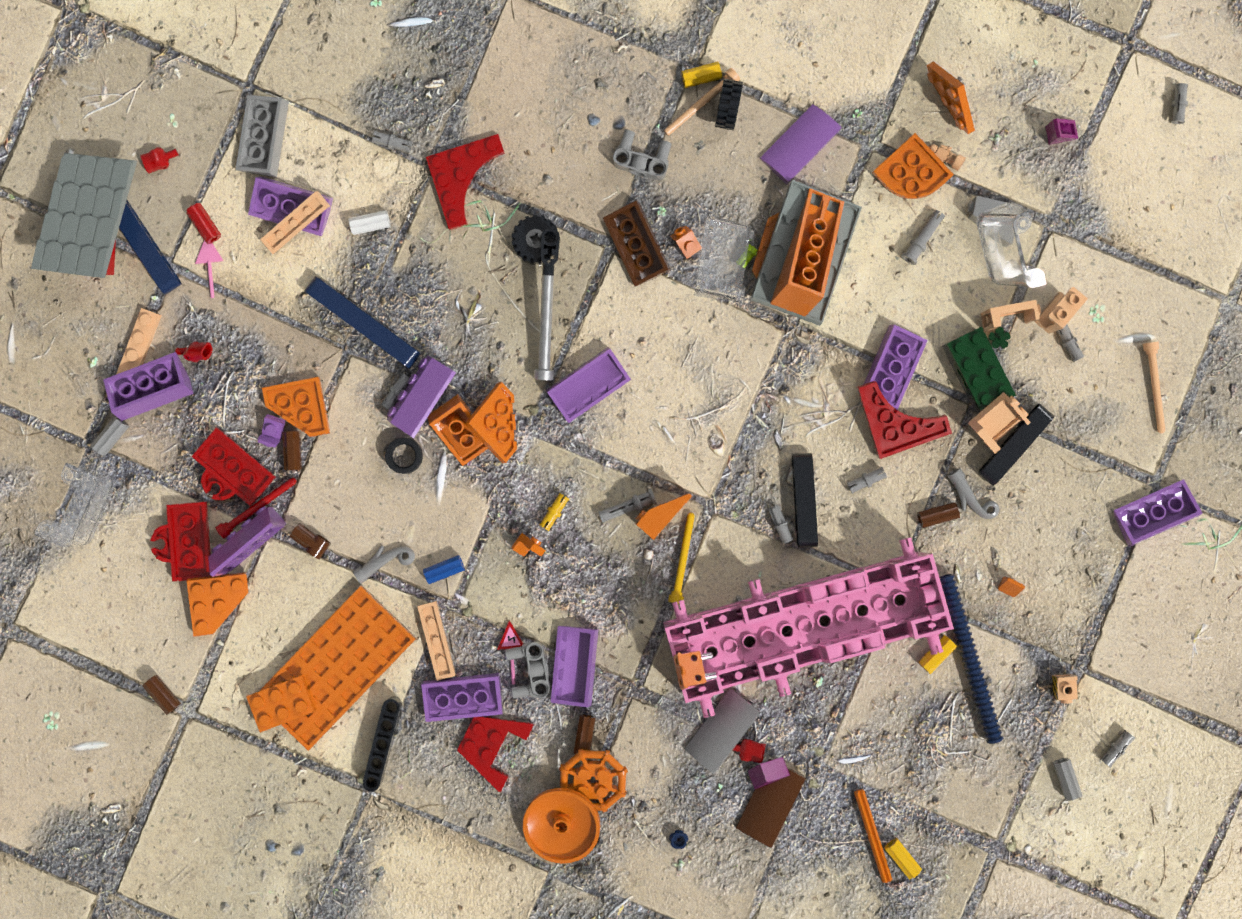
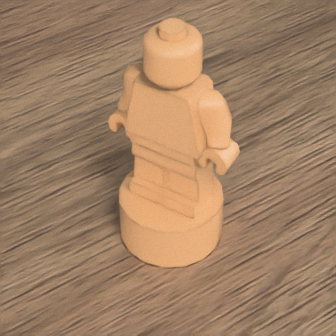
(945, 154)

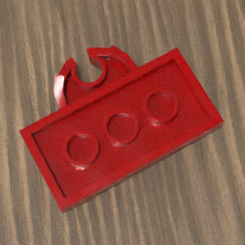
(231, 469)
(185, 541)

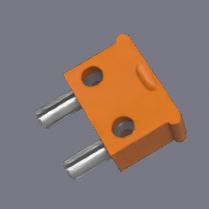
(688, 669)

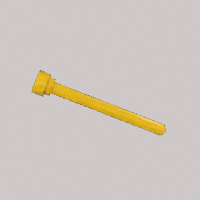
(676, 595)

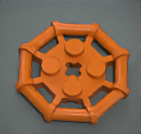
(601, 773)

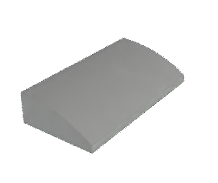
(262, 135)
(722, 731)

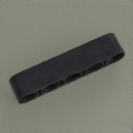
(1016, 444)
(804, 500)
(377, 751)

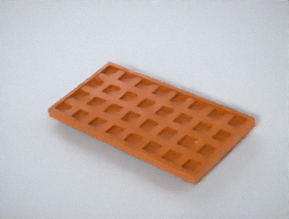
(343, 662)

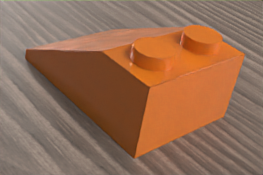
(450, 426)
(656, 518)

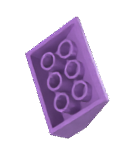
(245, 542)

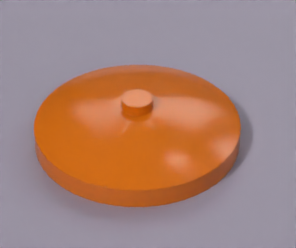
(561, 825)

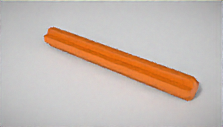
(873, 836)

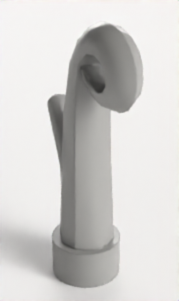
(965, 493)
(378, 561)

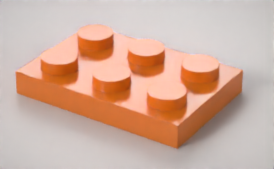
(281, 703)

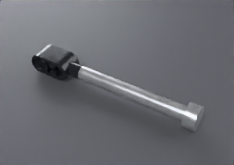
(543, 371)

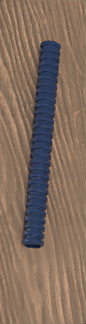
(971, 661)

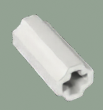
(369, 222)

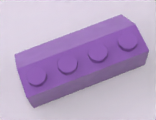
(147, 386)
(420, 396)

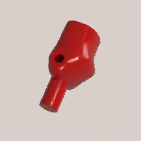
(157, 159)
(196, 351)
(750, 751)

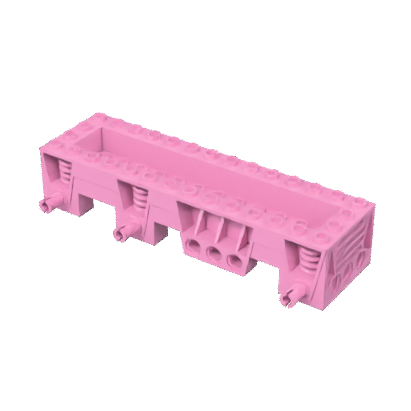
(801, 607)

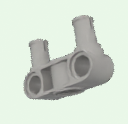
(640, 163)
(537, 670)

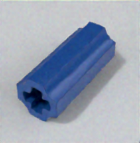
(444, 569)

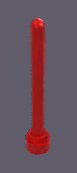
(226, 528)

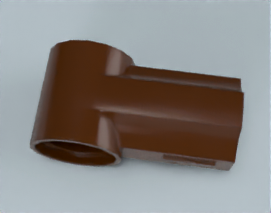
(314, 543)

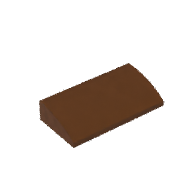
(636, 243)
(770, 807)

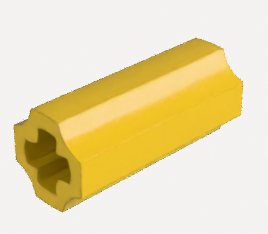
(701, 74)
(931, 662)
(903, 858)

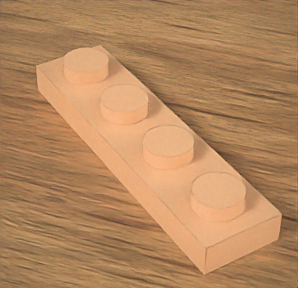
(295, 222)
(139, 340)
(436, 640)

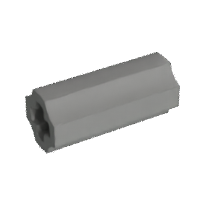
(109, 436)
(1067, 779)

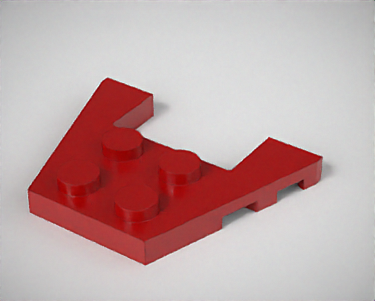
(484, 741)

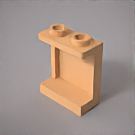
(1061, 310)
(991, 317)
(998, 420)

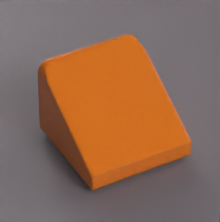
(1010, 587)

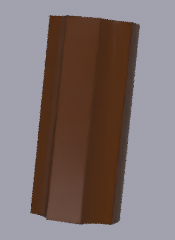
(292, 450)
(938, 515)
(161, 694)
(584, 732)

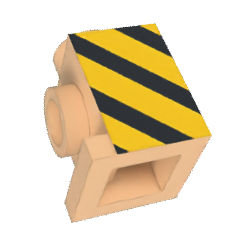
(1062, 681)

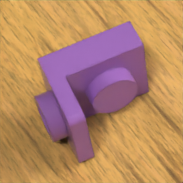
(271, 431)

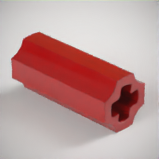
(203, 223)

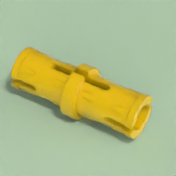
(554, 511)

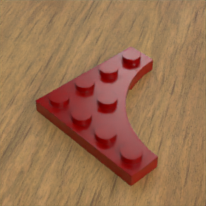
(455, 170)
(894, 430)

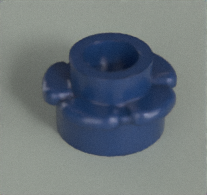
(678, 844)

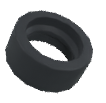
(389, 455)

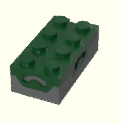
(978, 369)

